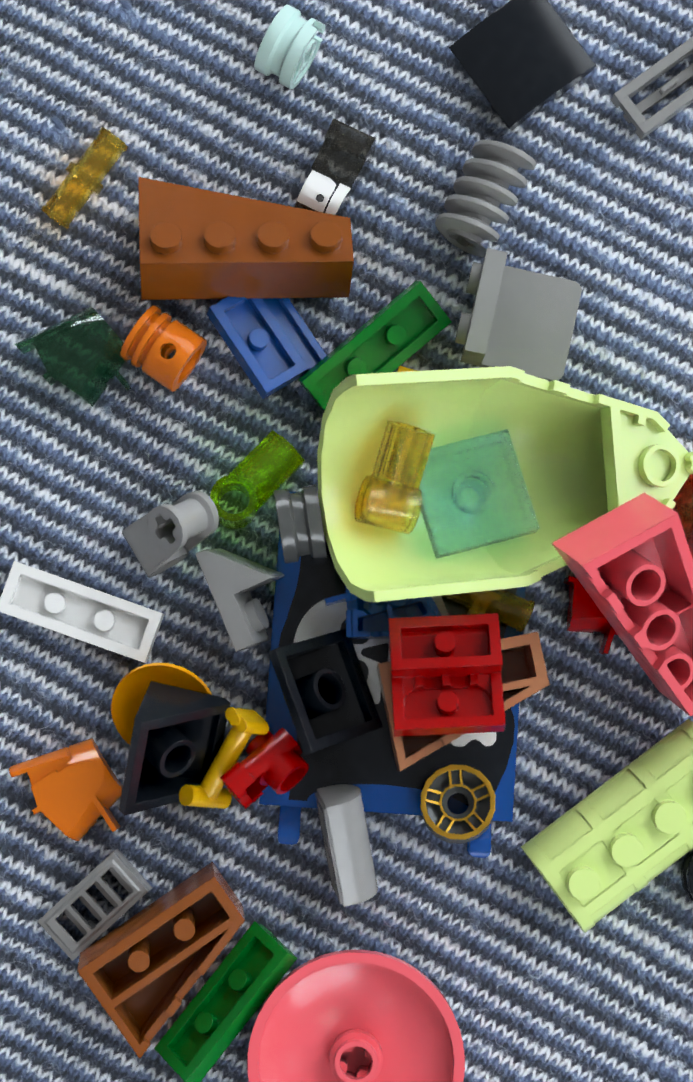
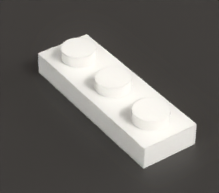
(80, 612)

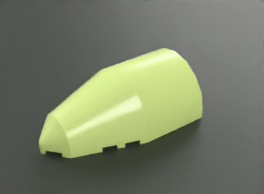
(573, 449)

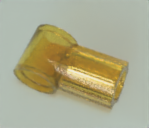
(392, 492)

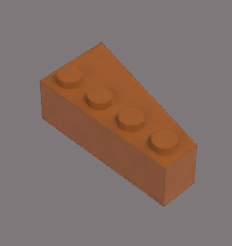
(237, 246)

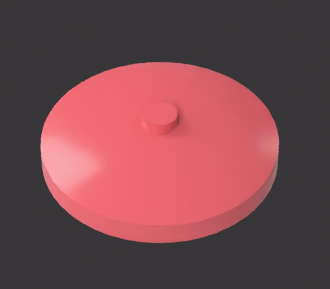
(356, 1022)

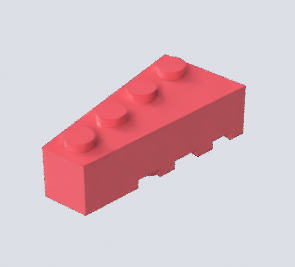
(642, 582)

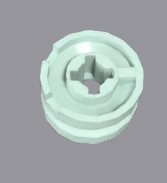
(289, 46)

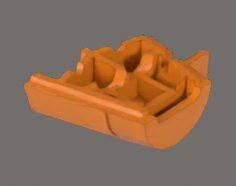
(73, 787)

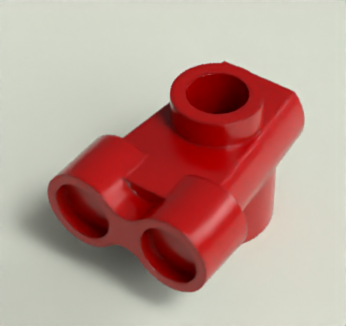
(271, 762)

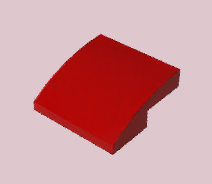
(446, 674)

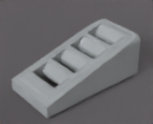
(125, 874)

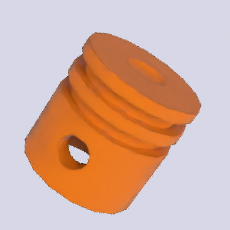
(154, 340)

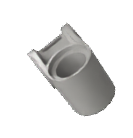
(171, 531)

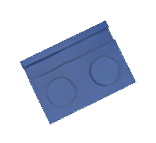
(266, 340)

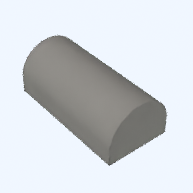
(346, 843)

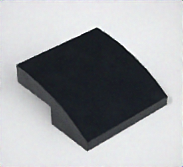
(522, 58)

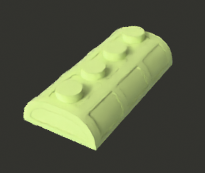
(621, 832)

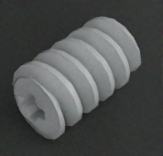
(481, 194)

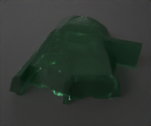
(79, 354)

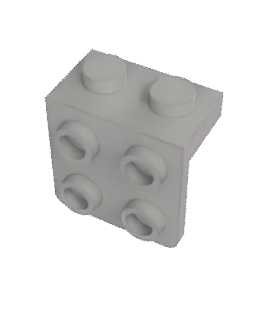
(518, 318)

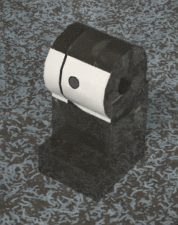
(337, 169)

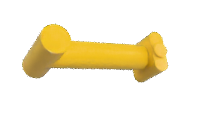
(211, 791)

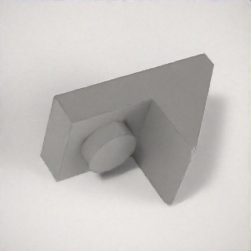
(230, 583)

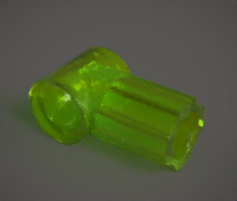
(257, 477)

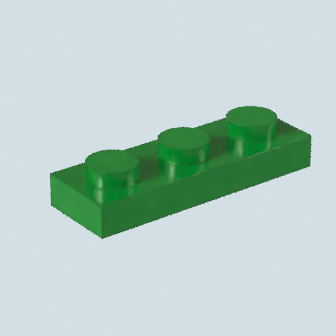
(380, 343)
(225, 1003)

